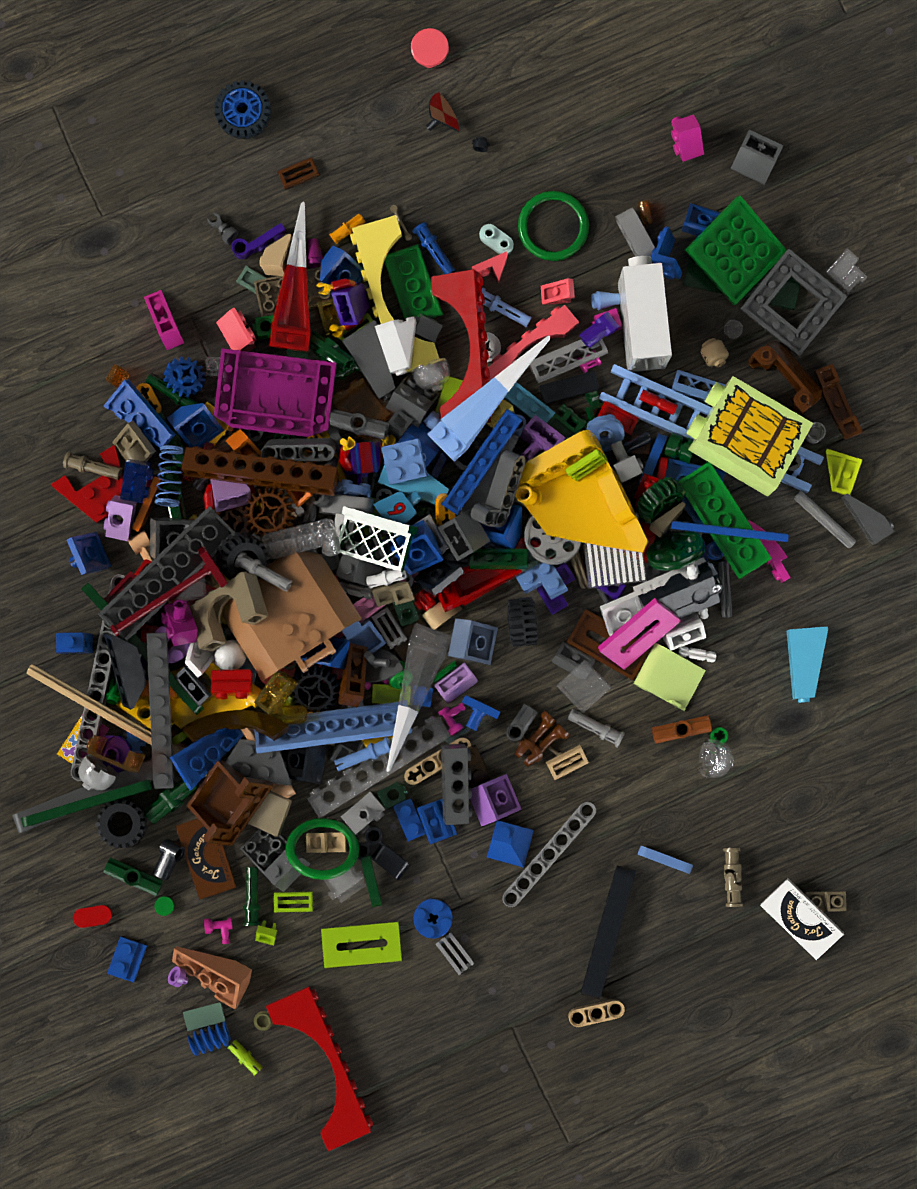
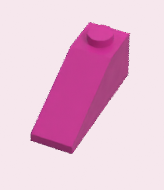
(163, 320)

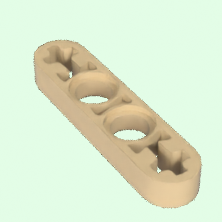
(435, 758)

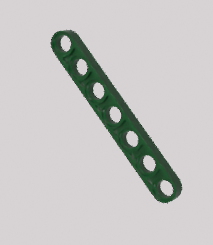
(86, 803)

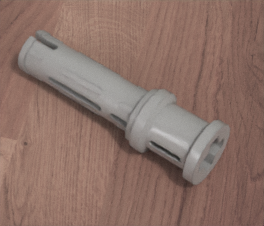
(256, 567)
(604, 731)

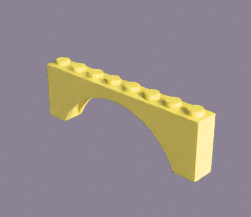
(374, 244)

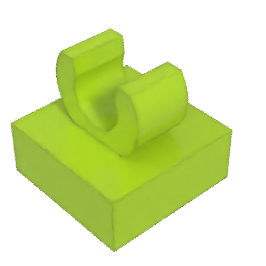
(266, 934)

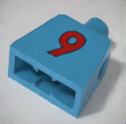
(398, 507)

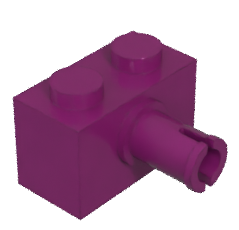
(179, 623)

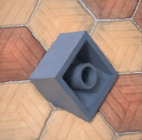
(472, 641)

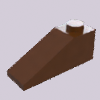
(353, 676)

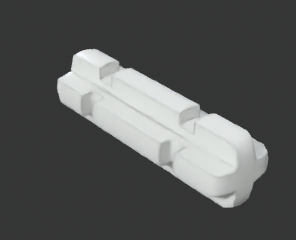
(697, 654)

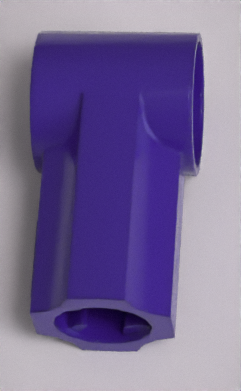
(603, 326)

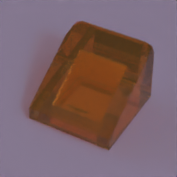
(117, 376)

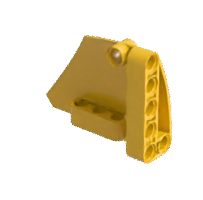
(582, 510)

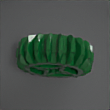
(660, 499)

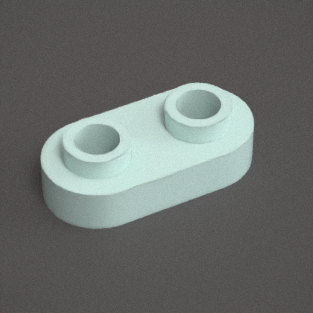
(495, 240)

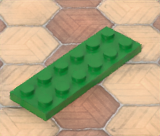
(718, 508)

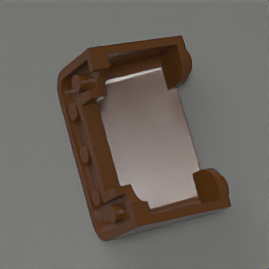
(776, 354)

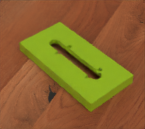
(336, 958)

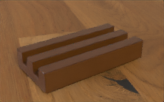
(302, 179)

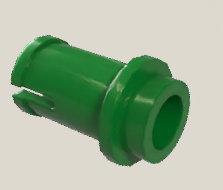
(113, 693)

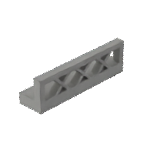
(563, 354)

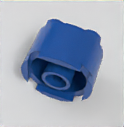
(422, 914)

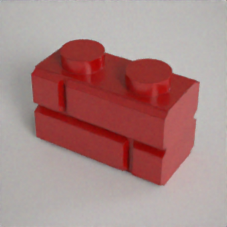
(231, 683)

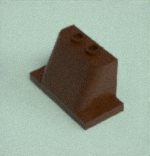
(227, 802)

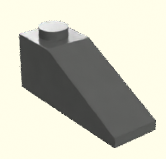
(870, 521)

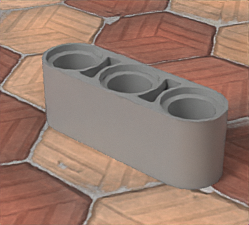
(635, 233)
(337, 503)

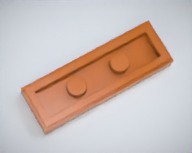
(147, 506)

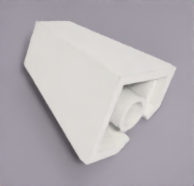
(397, 343)

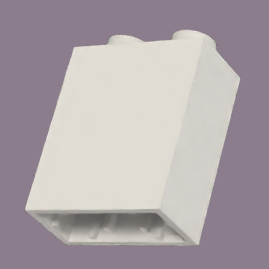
(644, 315)

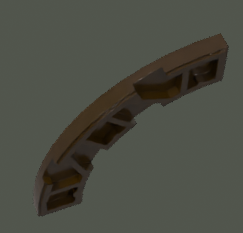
(236, 719)

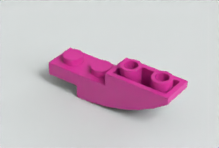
(777, 555)

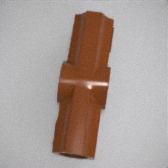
(669, 731)

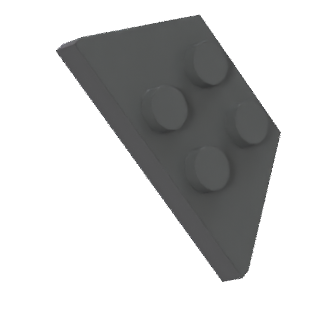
(261, 766)

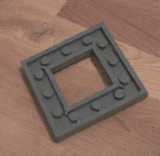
(829, 301)

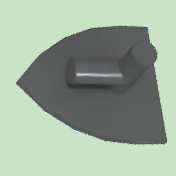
(381, 665)

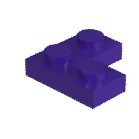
(558, 602)

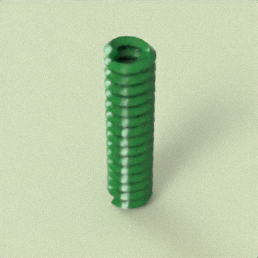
(445, 671)

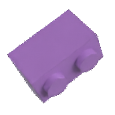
(494, 800)

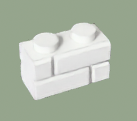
(686, 632)

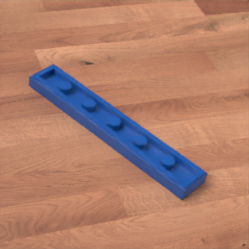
(482, 462)
(745, 533)

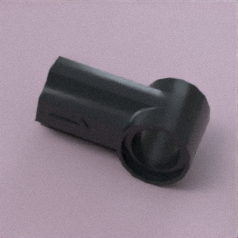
(170, 854)

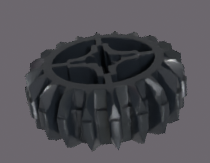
(328, 695)

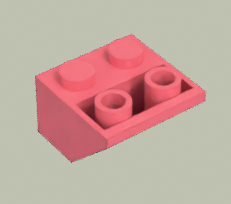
(235, 332)

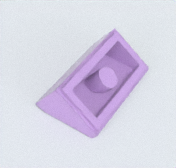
(456, 683)

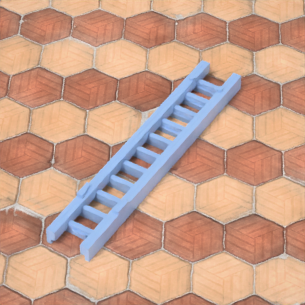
(670, 426)

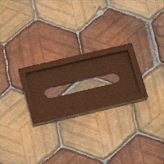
(588, 646)

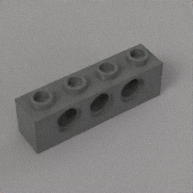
(450, 754)

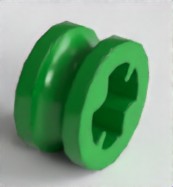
(716, 730)

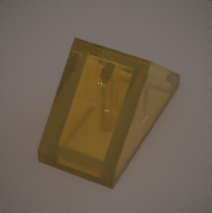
(328, 314)

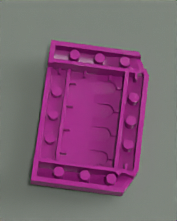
(274, 393)

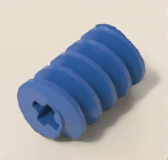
(209, 1039)

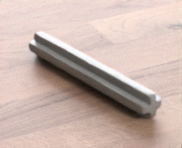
(822, 517)

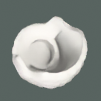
(229, 656)

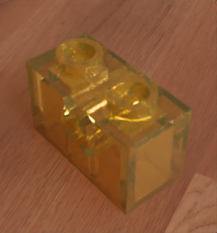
(276, 692)

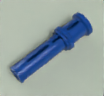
(429, 242)

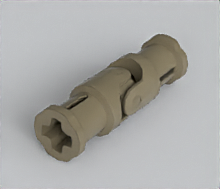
(733, 880)

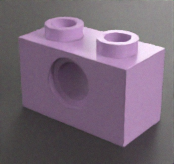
(115, 528)

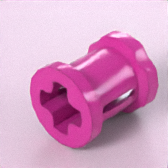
(588, 365)

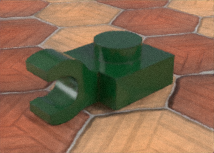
(595, 406)

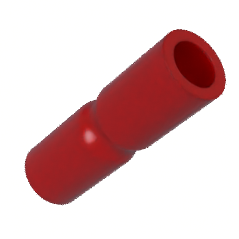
(660, 403)

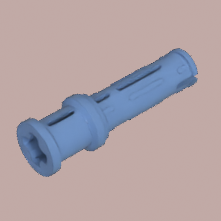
(372, 751)

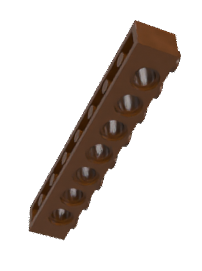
(230, 473)

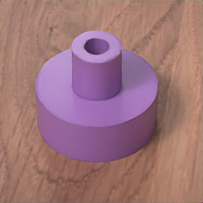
(177, 977)

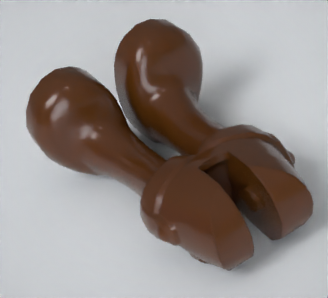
(537, 750)

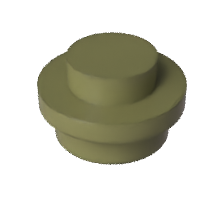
(262, 1021)

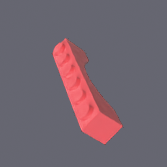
(556, 326)

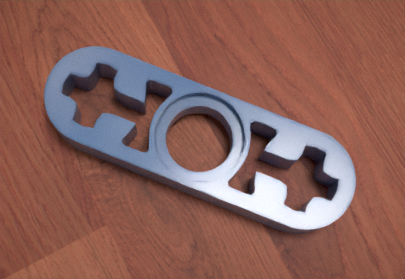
(665, 859)

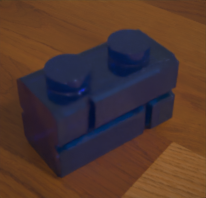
(136, 480)

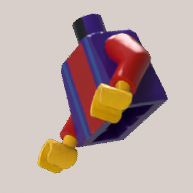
(350, 302)
(362, 457)

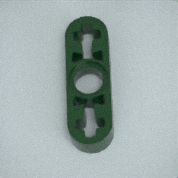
(371, 881)

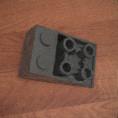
(270, 858)

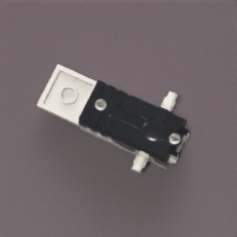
(681, 590)

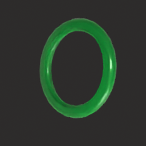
(559, 255)
(322, 874)

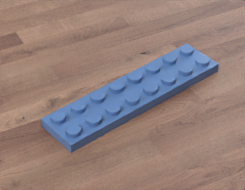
(334, 727)

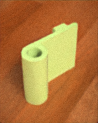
(669, 676)

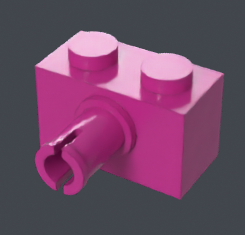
(687, 137)

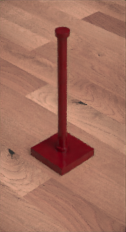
(210, 568)

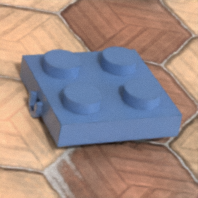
(404, 461)

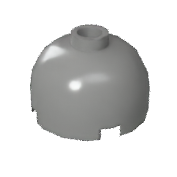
(95, 774)

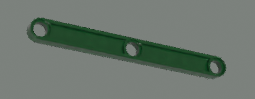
(96, 598)

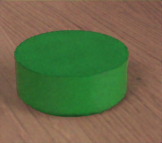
(164, 906)

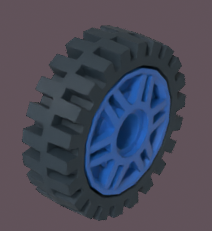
(242, 95)

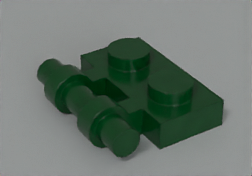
(560, 424)

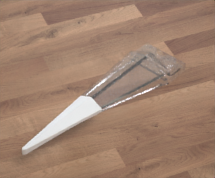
(423, 659)

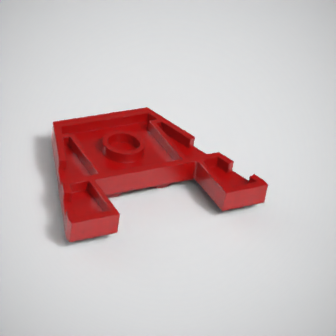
(94, 497)

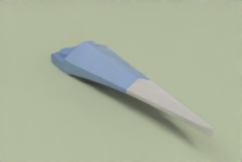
(463, 424)

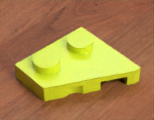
(842, 471)

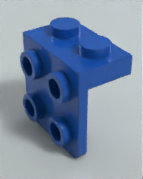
(662, 252)

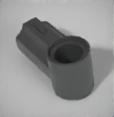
(522, 722)

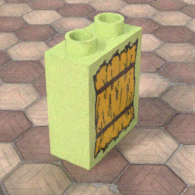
(748, 435)

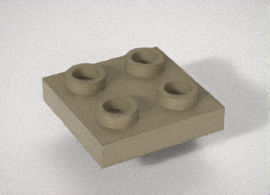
(133, 443)

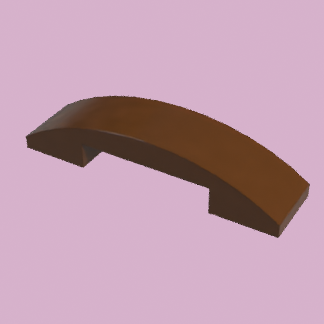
(837, 402)

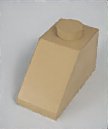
(275, 256)

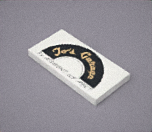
(802, 919)

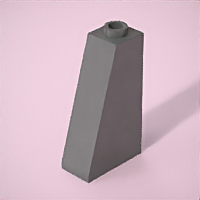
(370, 358)

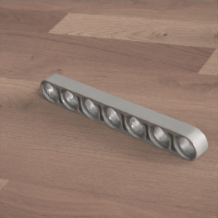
(558, 850)

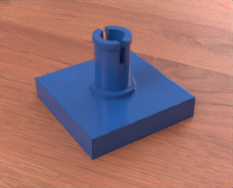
(88, 553)
(479, 710)

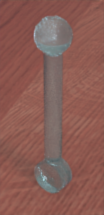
(451, 739)

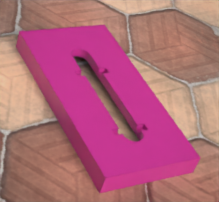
(652, 611)

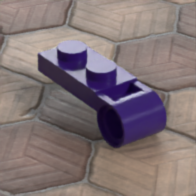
(259, 243)

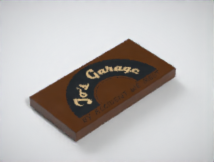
(205, 860)

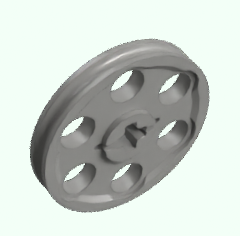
(546, 544)

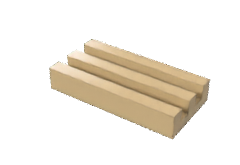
(575, 750)

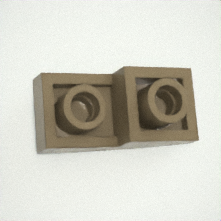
(828, 900)

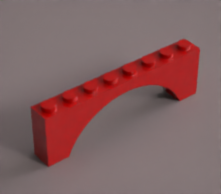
(465, 295)
(303, 1013)

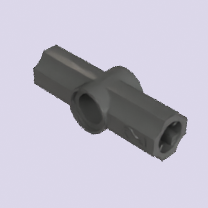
(370, 426)

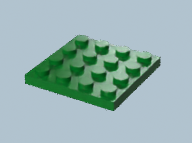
(736, 250)

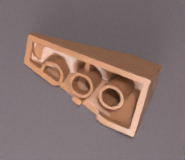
(221, 975)

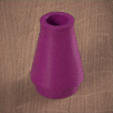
(314, 253)

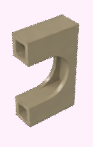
(207, 611)

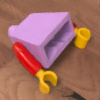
(228, 495)

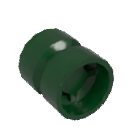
(678, 447)

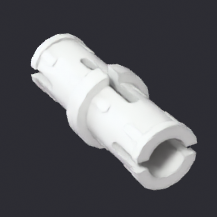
(385, 578)

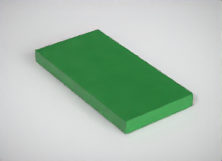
(412, 283)

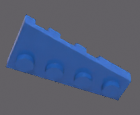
(132, 406)
(201, 756)

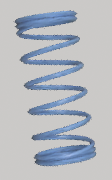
(170, 502)

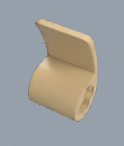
(437, 616)

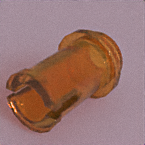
(645, 211)

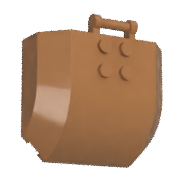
(297, 619)

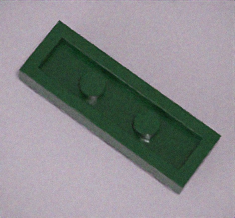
(499, 559)

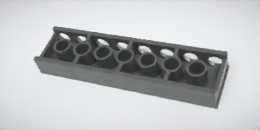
(167, 570)

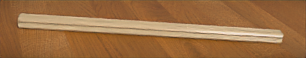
(93, 705)

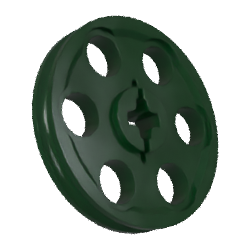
(676, 550)

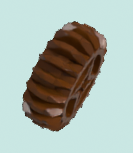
(267, 505)

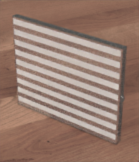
(613, 566)

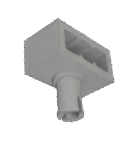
(626, 466)
(363, 813)

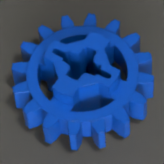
(177, 370)

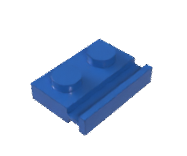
(433, 823)
(127, 959)

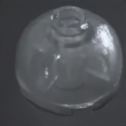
(432, 375)
(715, 759)

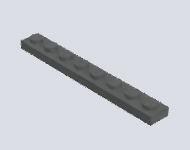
(160, 710)

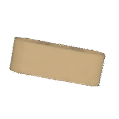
(605, 1016)

